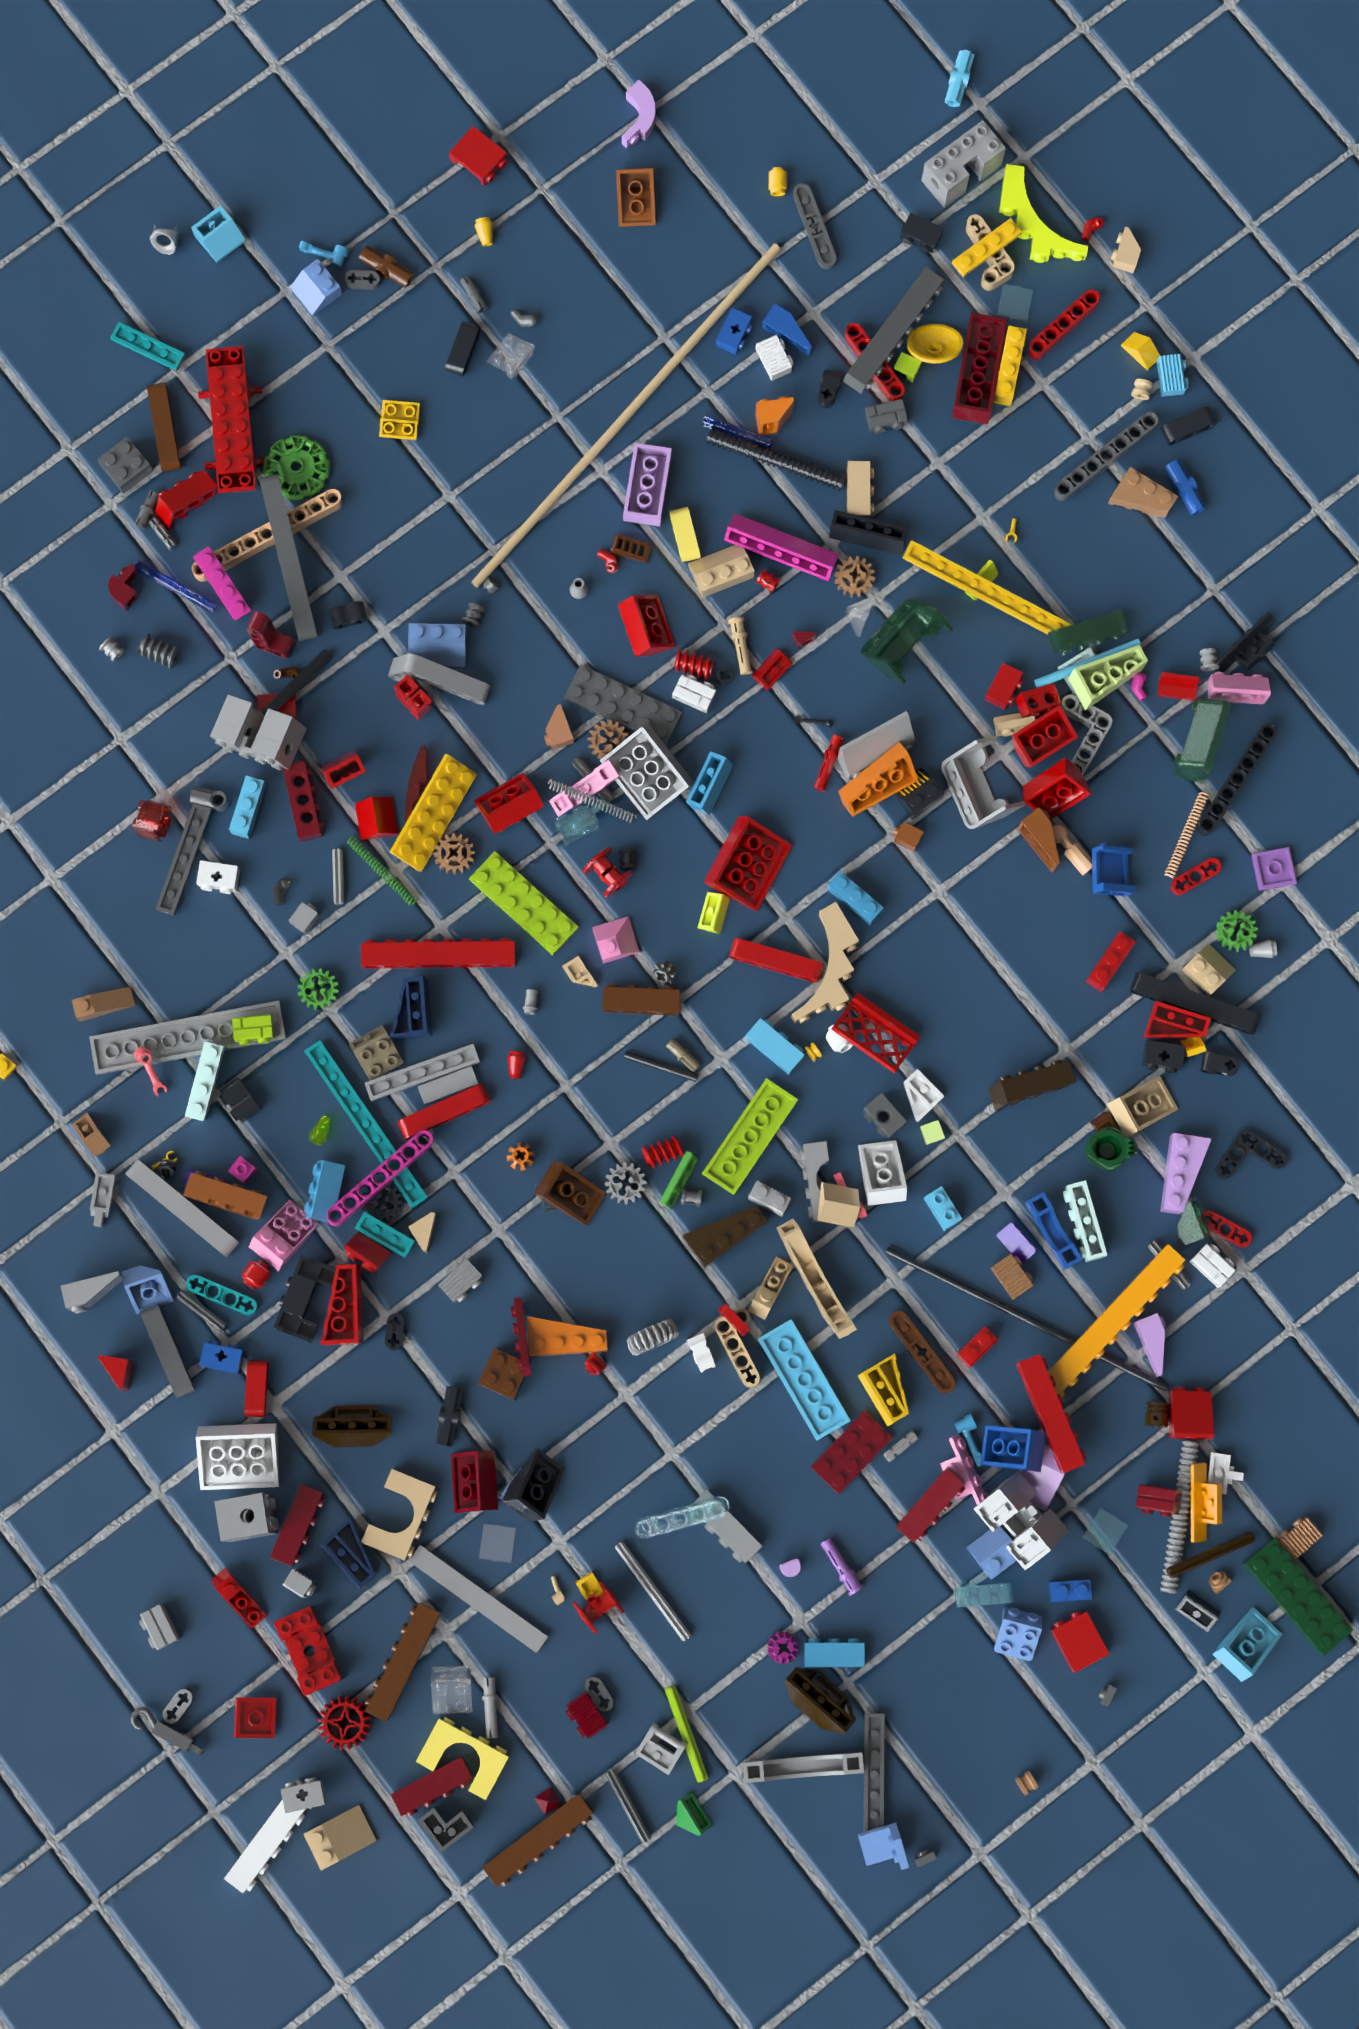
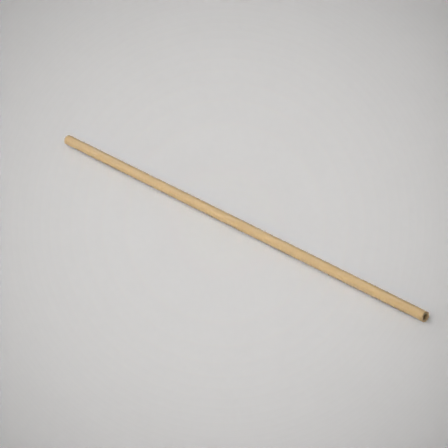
(625, 416)

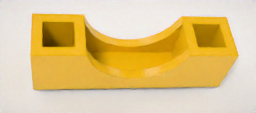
(1009, 365)

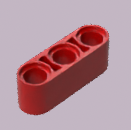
(256, 1388)

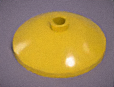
(935, 343)

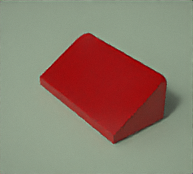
(772, 669)

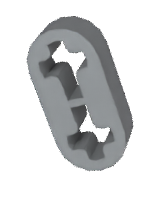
(181, 1708)

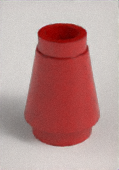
(516, 1063)

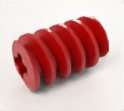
(694, 664)
(662, 1152)

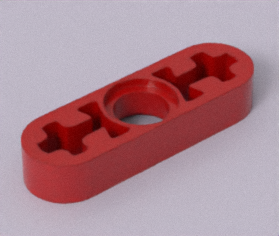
(1180, 879)
(1235, 1241)

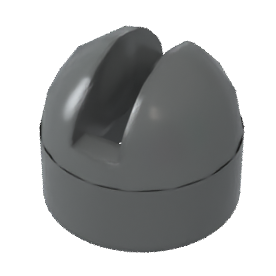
(491, 584)

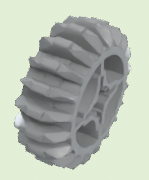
(652, 1337)

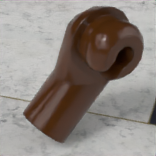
(286, 673)

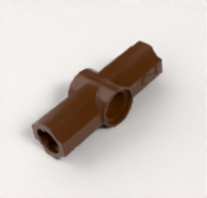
(386, 266)

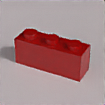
(1110, 961)

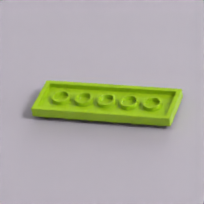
(523, 903)
(750, 1136)

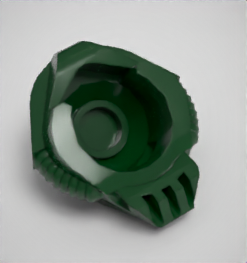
(1109, 1149)

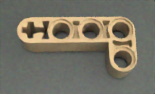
(995, 264)
(739, 1351)

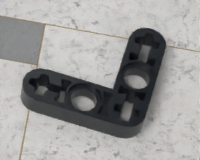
(1243, 1149)

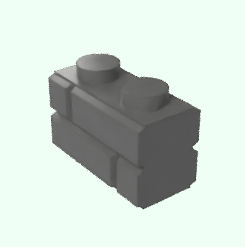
(886, 416)

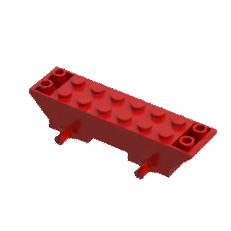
(231, 420)

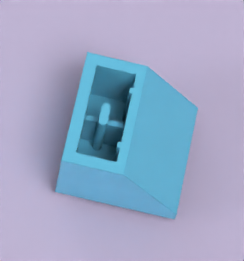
(218, 234)

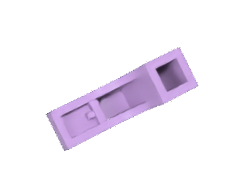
(643, 101)

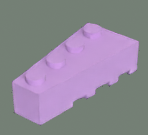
(1182, 1168)

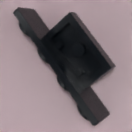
(1250, 646)

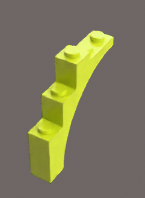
(1044, 241)

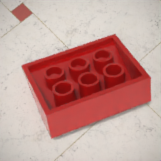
(748, 863)

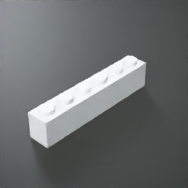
(265, 1846)

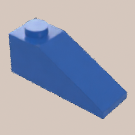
(781, 323)

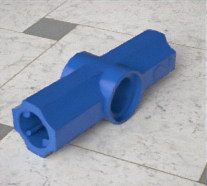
(1185, 487)

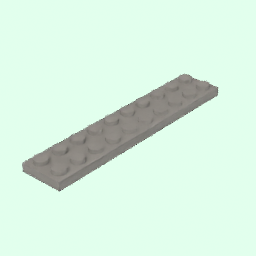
(176, 1038)

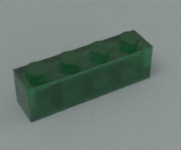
(1088, 631)

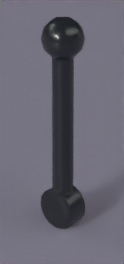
(797, 719)

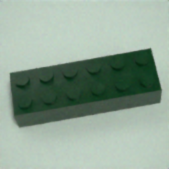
(1297, 1596)

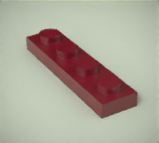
(521, 1344)

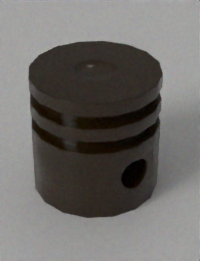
(1157, 1409)

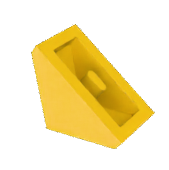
(1141, 349)

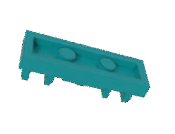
(384, 1234)

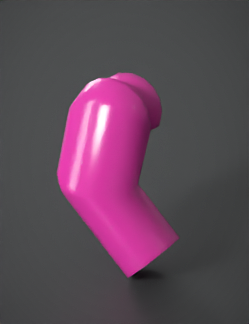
(1137, 684)

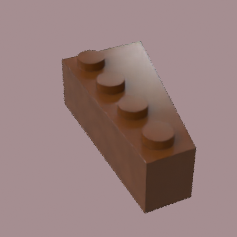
(225, 1196)

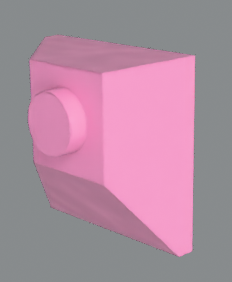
(615, 939)

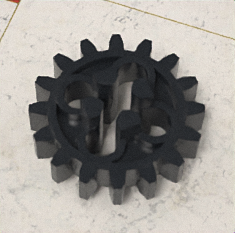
(385, 1212)

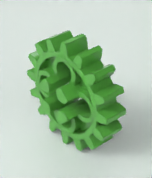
(1227, 935)
(324, 979)

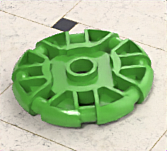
(307, 471)

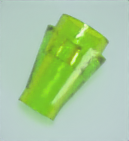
(319, 1133)

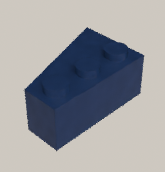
(413, 1011)
(348, 1554)

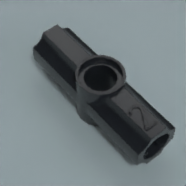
(449, 1416)

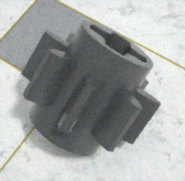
(665, 972)

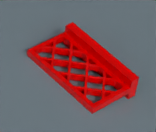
(883, 1023)

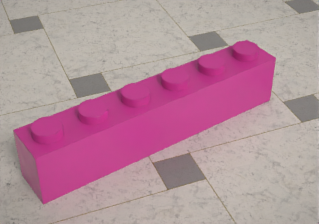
(781, 547)

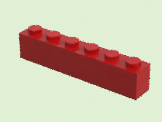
(1051, 1414)

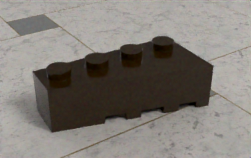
(1031, 1084)
(722, 1236)

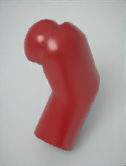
(1090, 226)
(610, 559)

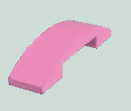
(590, 784)

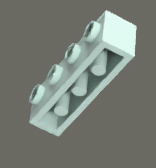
(1085, 1220)

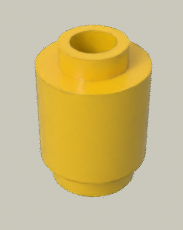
(777, 181)

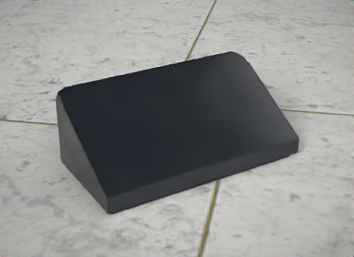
(1198, 1610)

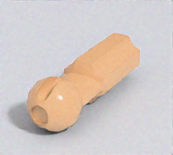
(1073, 851)

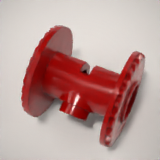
(608, 872)
(597, 1606)

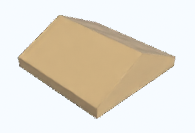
(838, 1205)

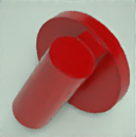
(594, 1364)

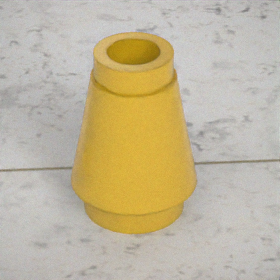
(485, 230)

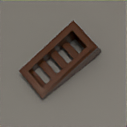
(633, 542)

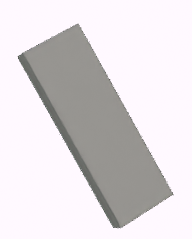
(448, 1085)

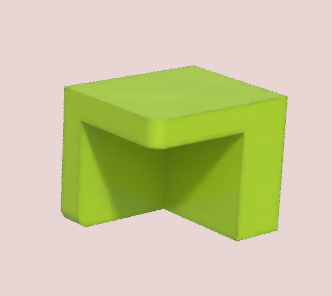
(908, 365)

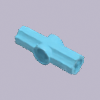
(959, 78)

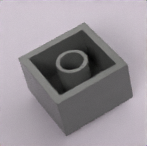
(125, 465)

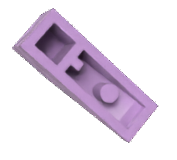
(1152, 1337)

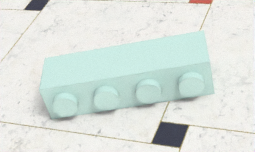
(205, 1081)

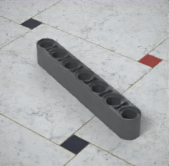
(1112, 450)

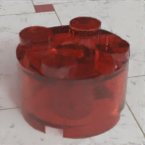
(152, 820)

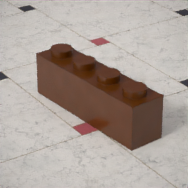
(641, 1000)

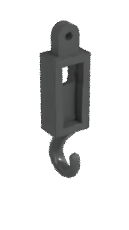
(166, 1732)

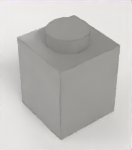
(304, 917)

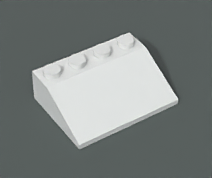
(238, 1456)

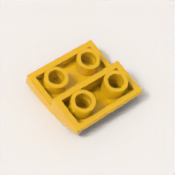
(399, 420)

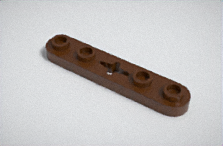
(933, 1367)

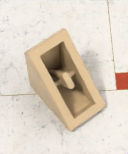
(423, 1230)

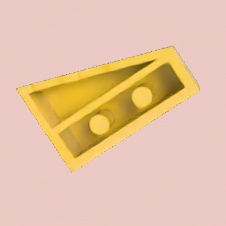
(885, 1389)

